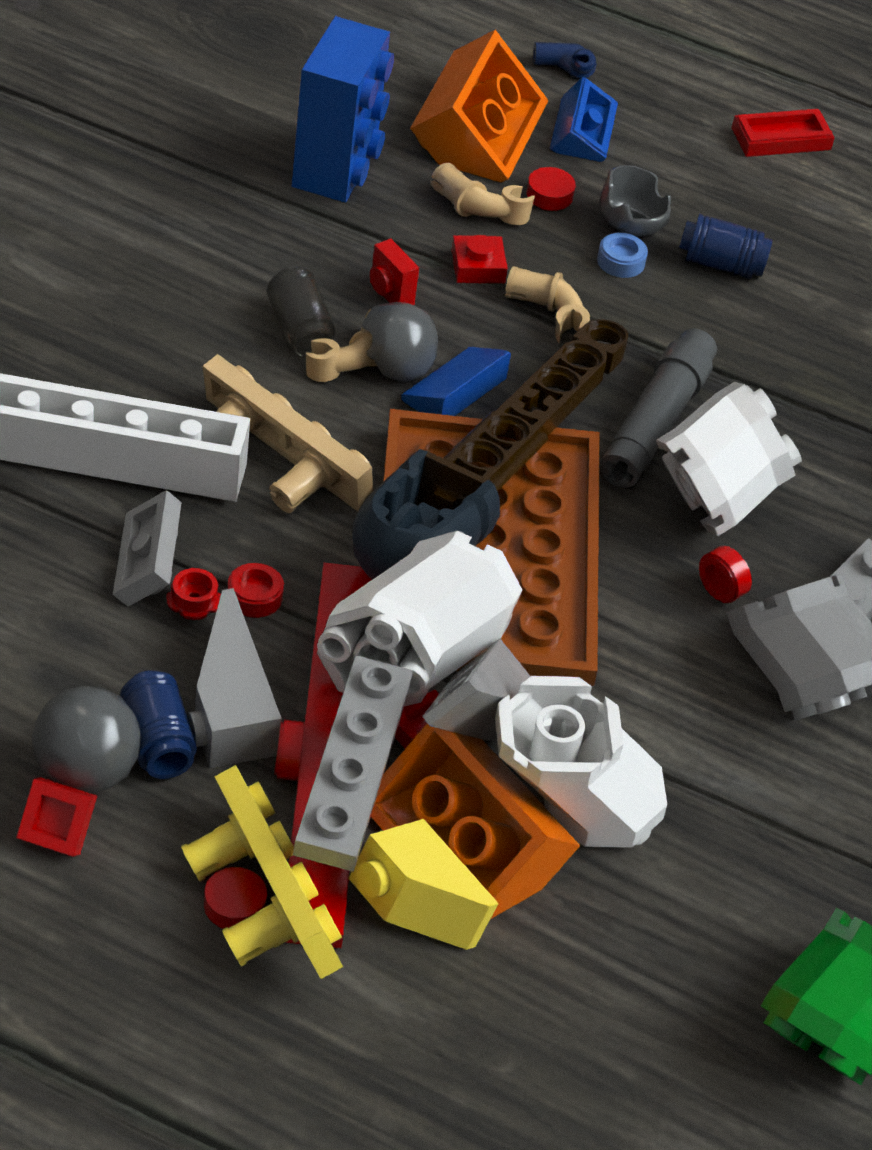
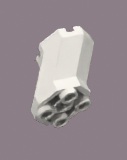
(729, 455)
(424, 613)
(581, 761)

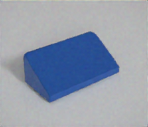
(584, 122)
(459, 381)

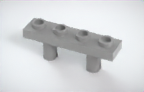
(353, 764)

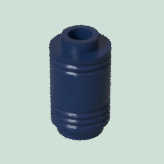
(726, 246)
(165, 731)

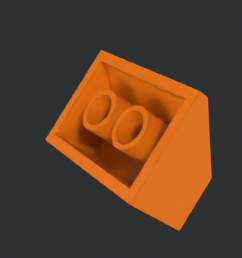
(480, 110)
(477, 812)

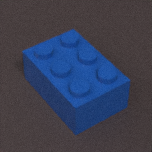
(341, 109)

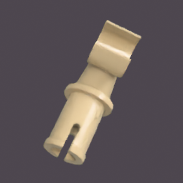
(474, 199)
(550, 292)
(330, 359)

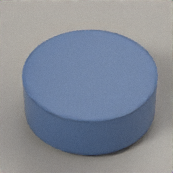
(622, 255)

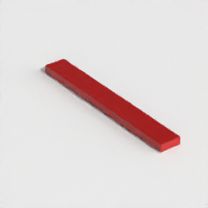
(322, 706)

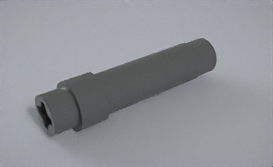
(675, 380)

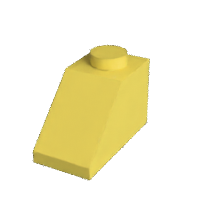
(422, 885)

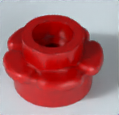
(194, 594)

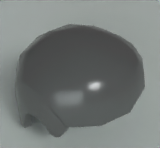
(633, 202)
(401, 340)

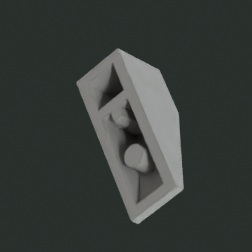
(473, 693)
(233, 702)

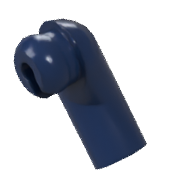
(567, 56)

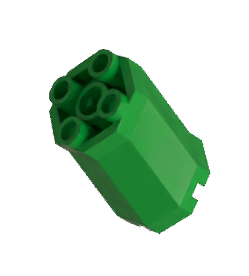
(829, 997)

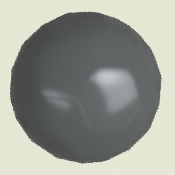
(86, 739)

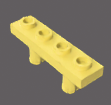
(290, 912)

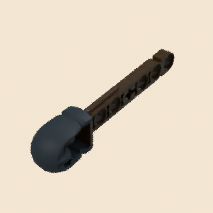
(450, 494)

